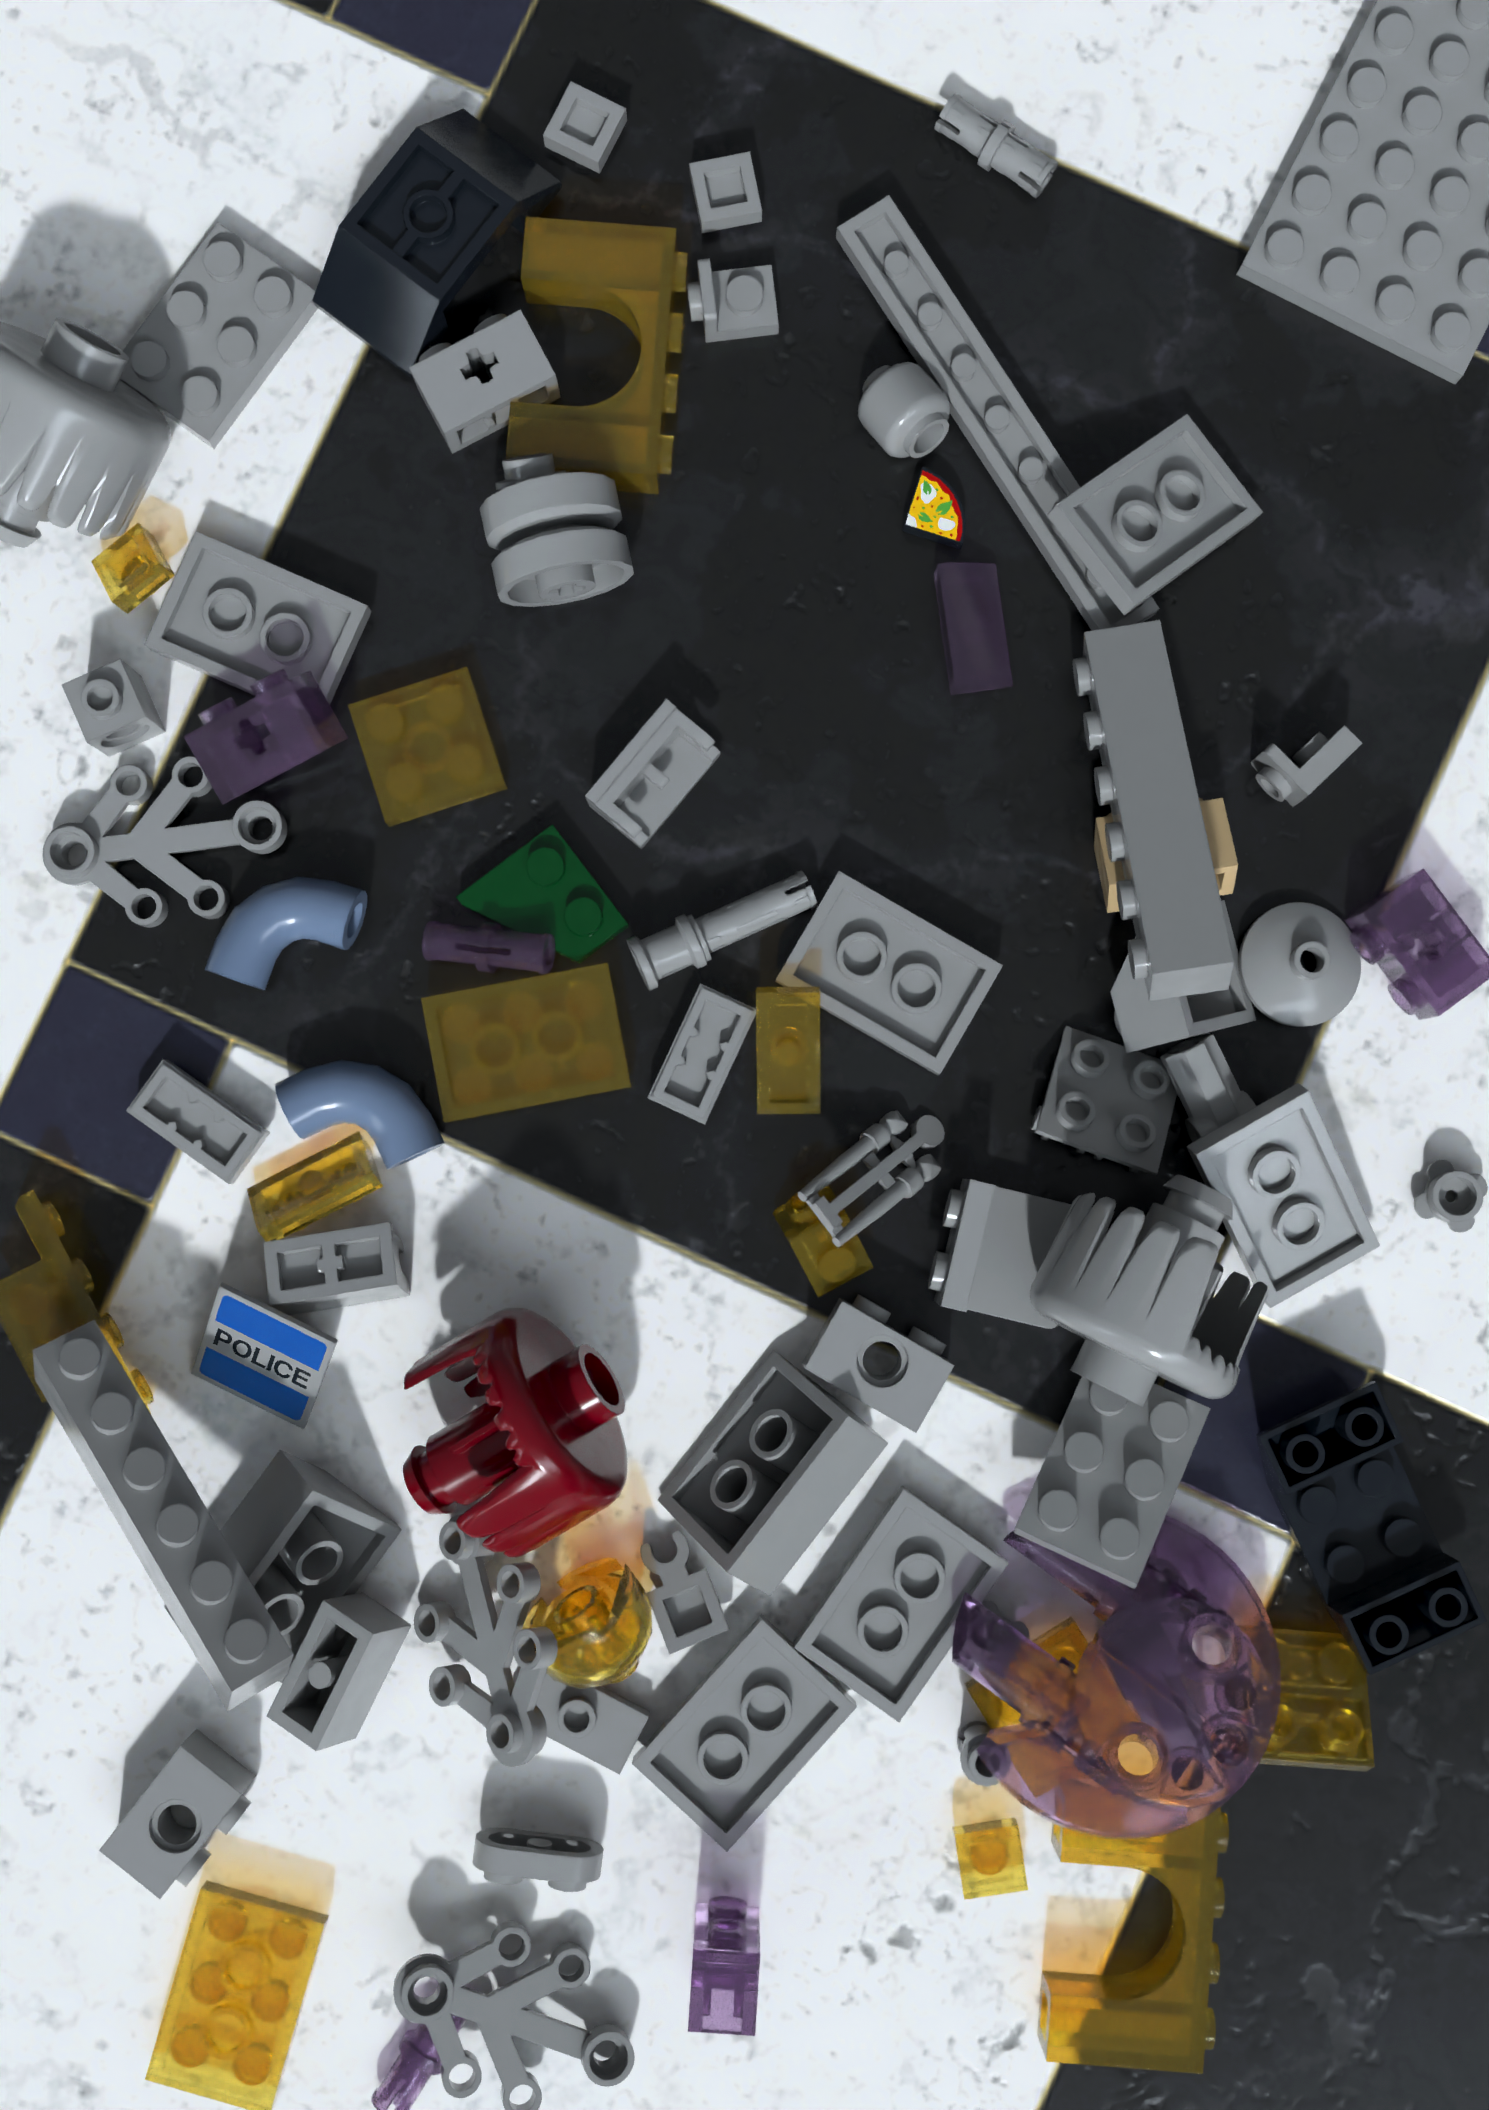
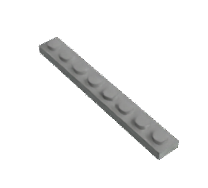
(979, 395)

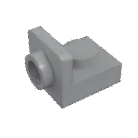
(734, 302)
(1315, 760)

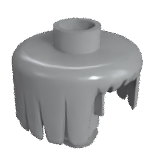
(72, 434)
(1149, 1292)

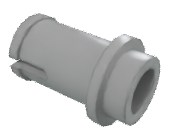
(970, 1762)

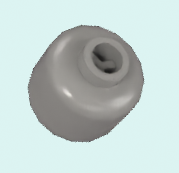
(904, 410)

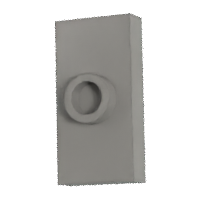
(702, 1054)
(198, 1121)
(592, 1721)

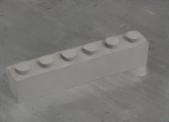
(1155, 813)
(162, 1515)

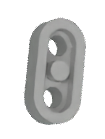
(517, 1854)

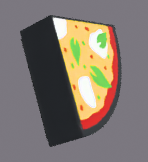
(936, 511)

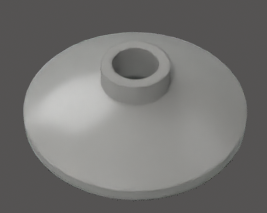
(1273, 969)

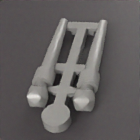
(925, 1133)

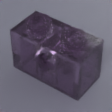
(236, 755)
(1447, 965)
(725, 1967)

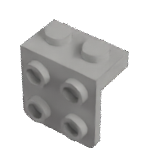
(994, 1250)

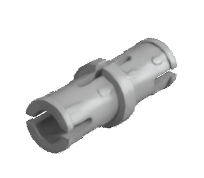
(995, 145)

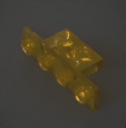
(53, 1295)

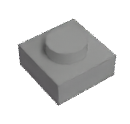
(585, 127)
(725, 192)

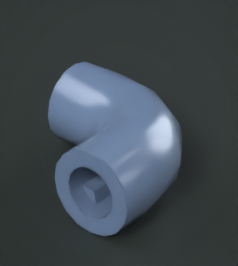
(277, 917)
(362, 1097)

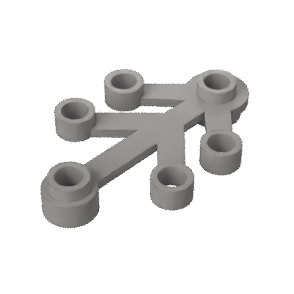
(154, 841)
(510, 1715)
(503, 2015)

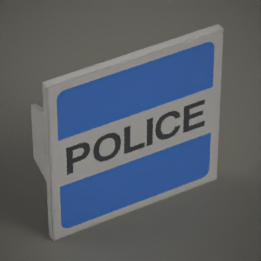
(263, 1355)

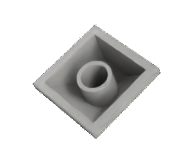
(1171, 1019)

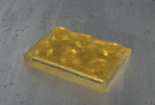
(526, 1042)
(237, 1997)

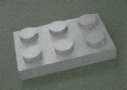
(217, 335)
(1154, 514)
(253, 618)
(890, 973)
(1288, 1194)
(1111, 1478)
(898, 1603)
(744, 1733)

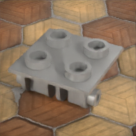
(1107, 1102)

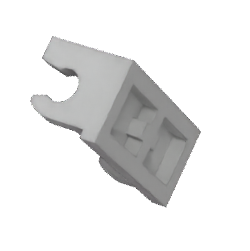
(653, 774)
(335, 1269)

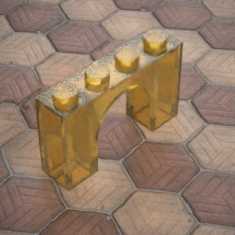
(634, 278)
(1161, 2010)

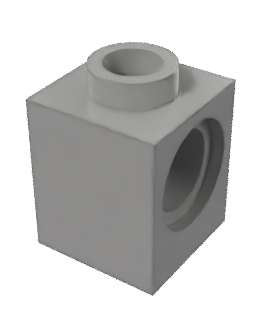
(113, 708)

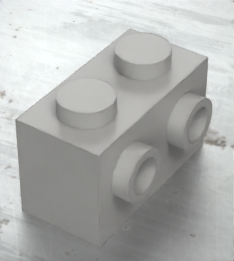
(338, 1670)

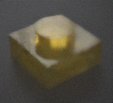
(132, 568)
(990, 1858)

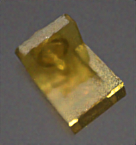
(813, 1245)

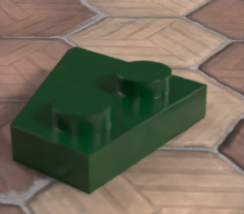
(547, 892)

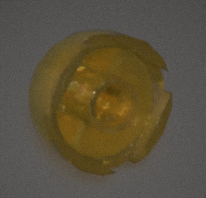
(598, 1624)

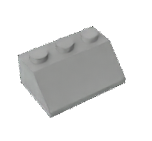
(771, 1474)
(304, 1541)

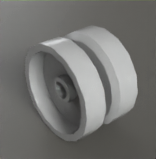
(556, 539)

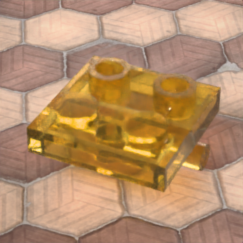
(1321, 1706)

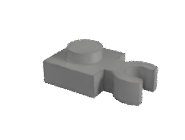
(686, 1603)

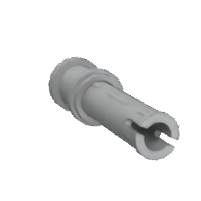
(693, 939)

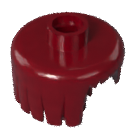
(538, 1444)

